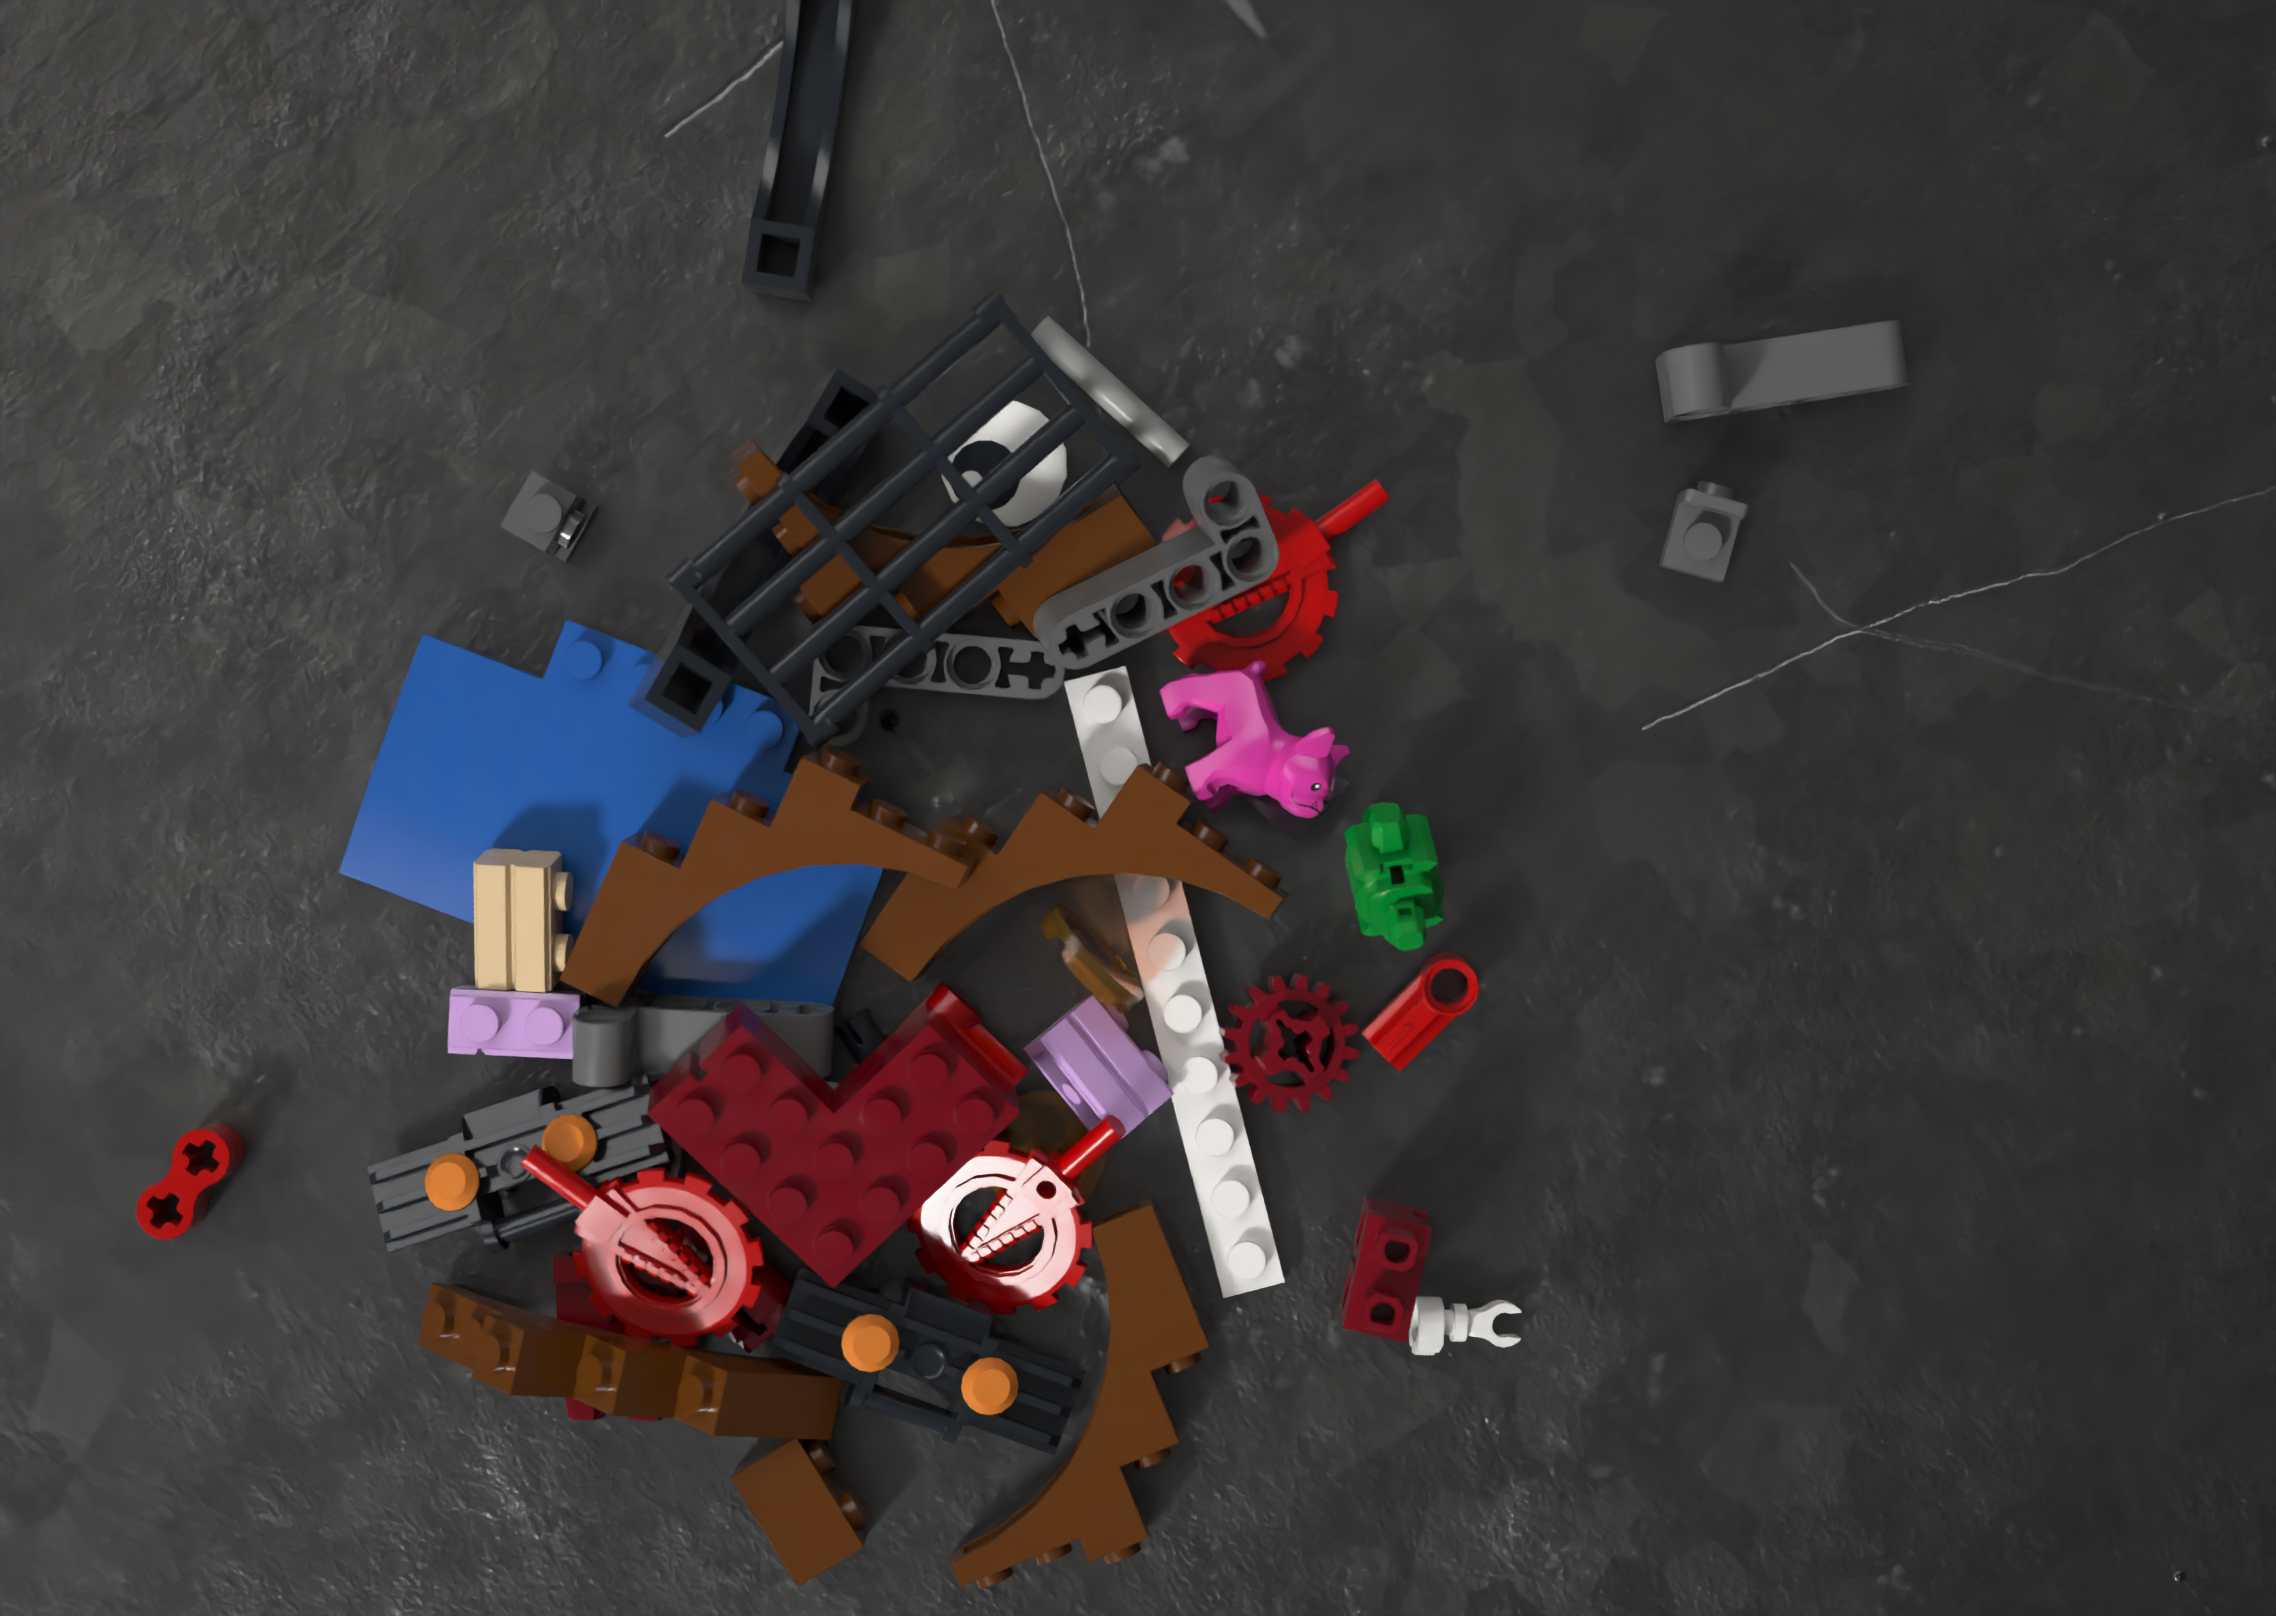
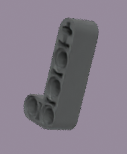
(1781, 370)
(1154, 570)
(937, 676)
(659, 1030)

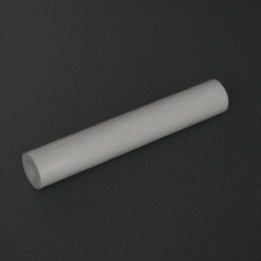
(1109, 392)

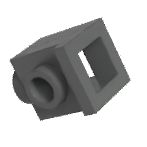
(549, 516)

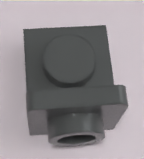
(1703, 531)

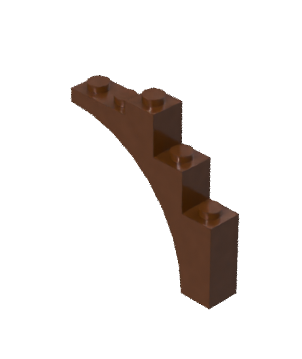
(1089, 544)
(819, 822)
(1057, 841)
(627, 1374)
(1090, 1492)

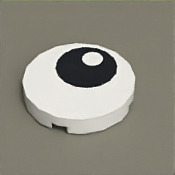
(992, 446)

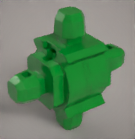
(1394, 875)

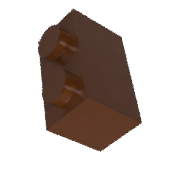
(802, 1506)

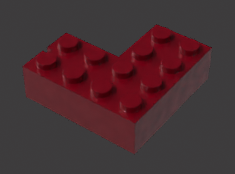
(842, 1162)

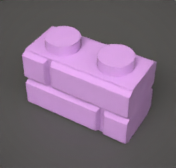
(512, 1022)
(1100, 1066)

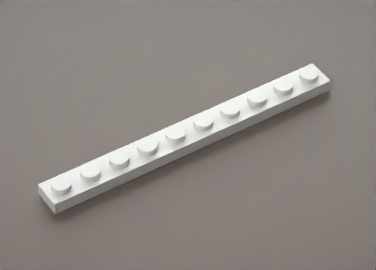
(1180, 1007)

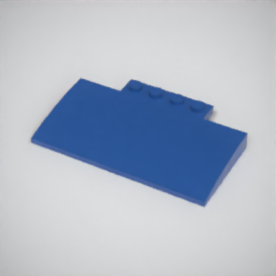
(570, 768)

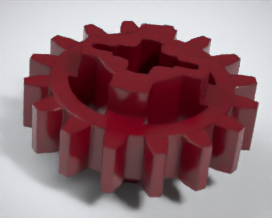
(1312, 1028)

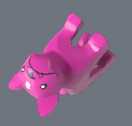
(1252, 747)

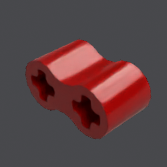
(189, 1181)

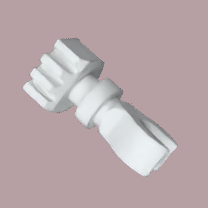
(1432, 1322)

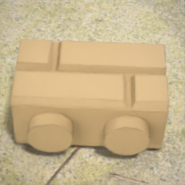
(520, 919)

